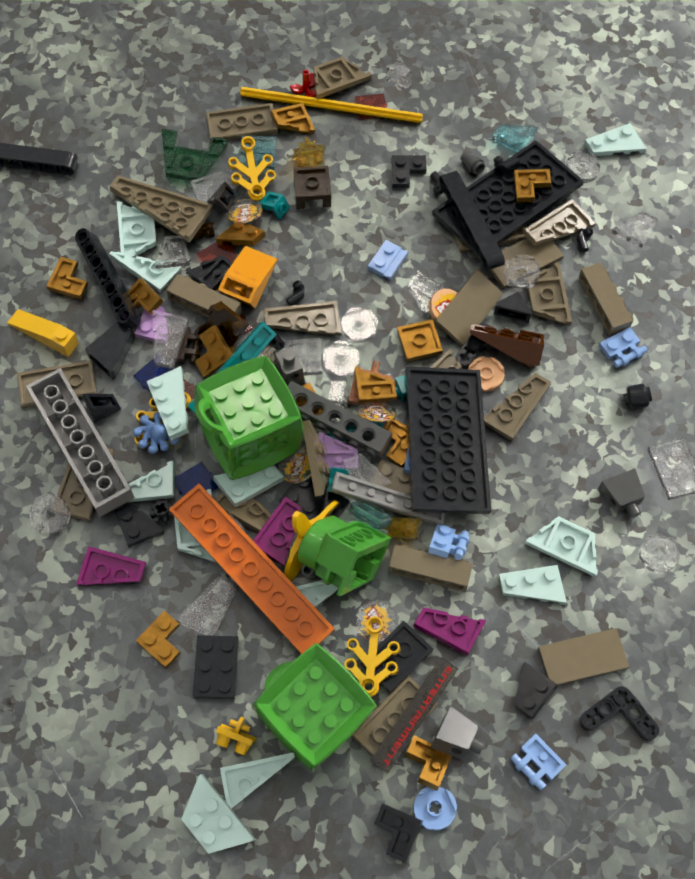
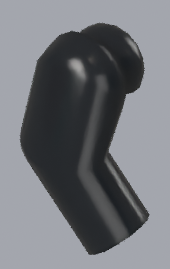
(298, 293)

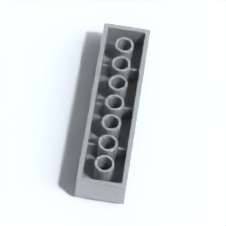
(80, 442)

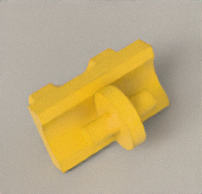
(244, 740)

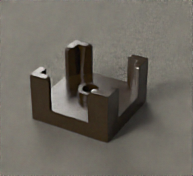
(312, 184)
(227, 321)

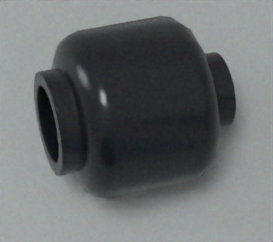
(637, 396)

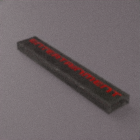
(414, 715)

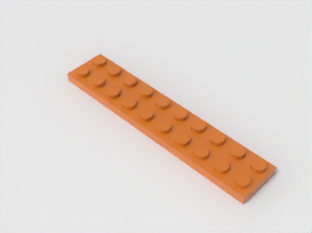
(251, 569)

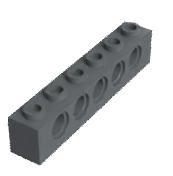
(348, 419)

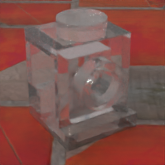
(399, 75)
(339, 393)

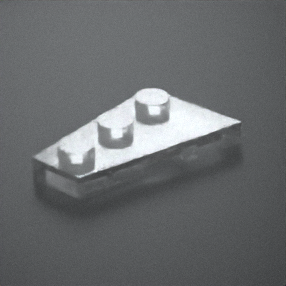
(207, 185)
(168, 337)
(210, 606)

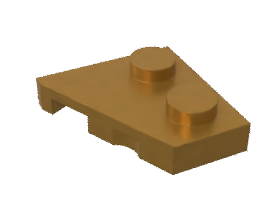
(293, 118)
(241, 235)
(373, 387)

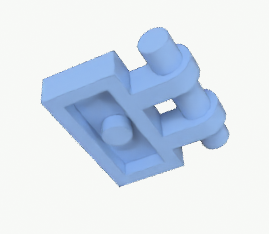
(620, 343)
(444, 538)
(543, 757)

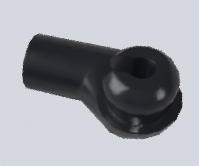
(505, 165)
(437, 188)
(583, 237)
(278, 342)

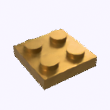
(419, 340)

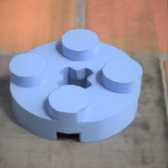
(446, 813)

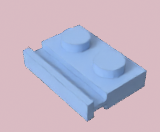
(387, 260)

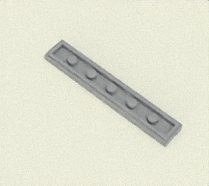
(381, 497)

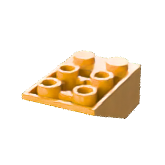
(248, 276)

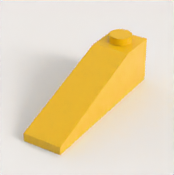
(45, 331)

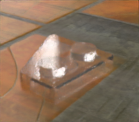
(172, 253)
(423, 289)

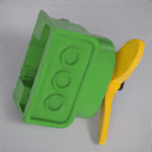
(337, 550)

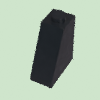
(111, 349)

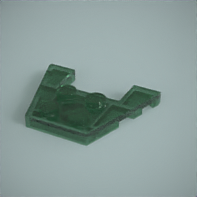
(188, 162)

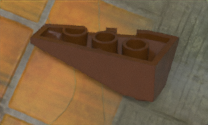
(522, 346)

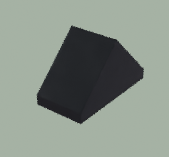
(223, 198)
(514, 308)
(101, 405)

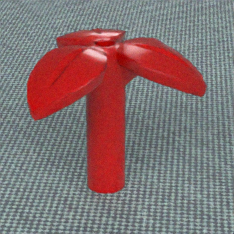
(308, 82)

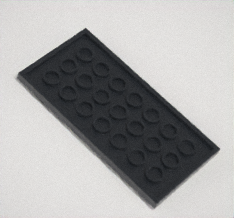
(496, 196)
(447, 441)

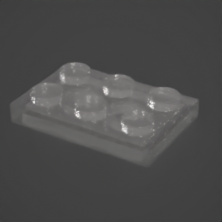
(674, 467)

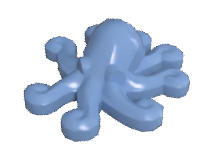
(155, 432)

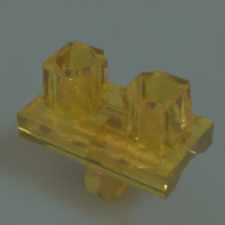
(308, 149)
(404, 528)

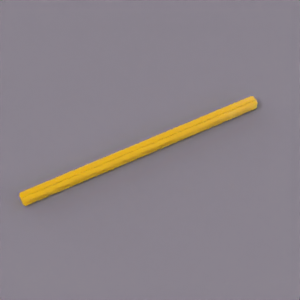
(331, 104)

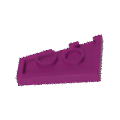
(278, 532)
(109, 568)
(450, 629)

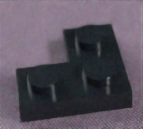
(404, 166)
(404, 828)

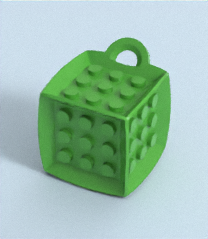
(248, 417)
(313, 705)

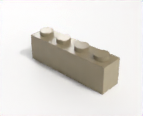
(198, 296)
(605, 298)
(430, 568)

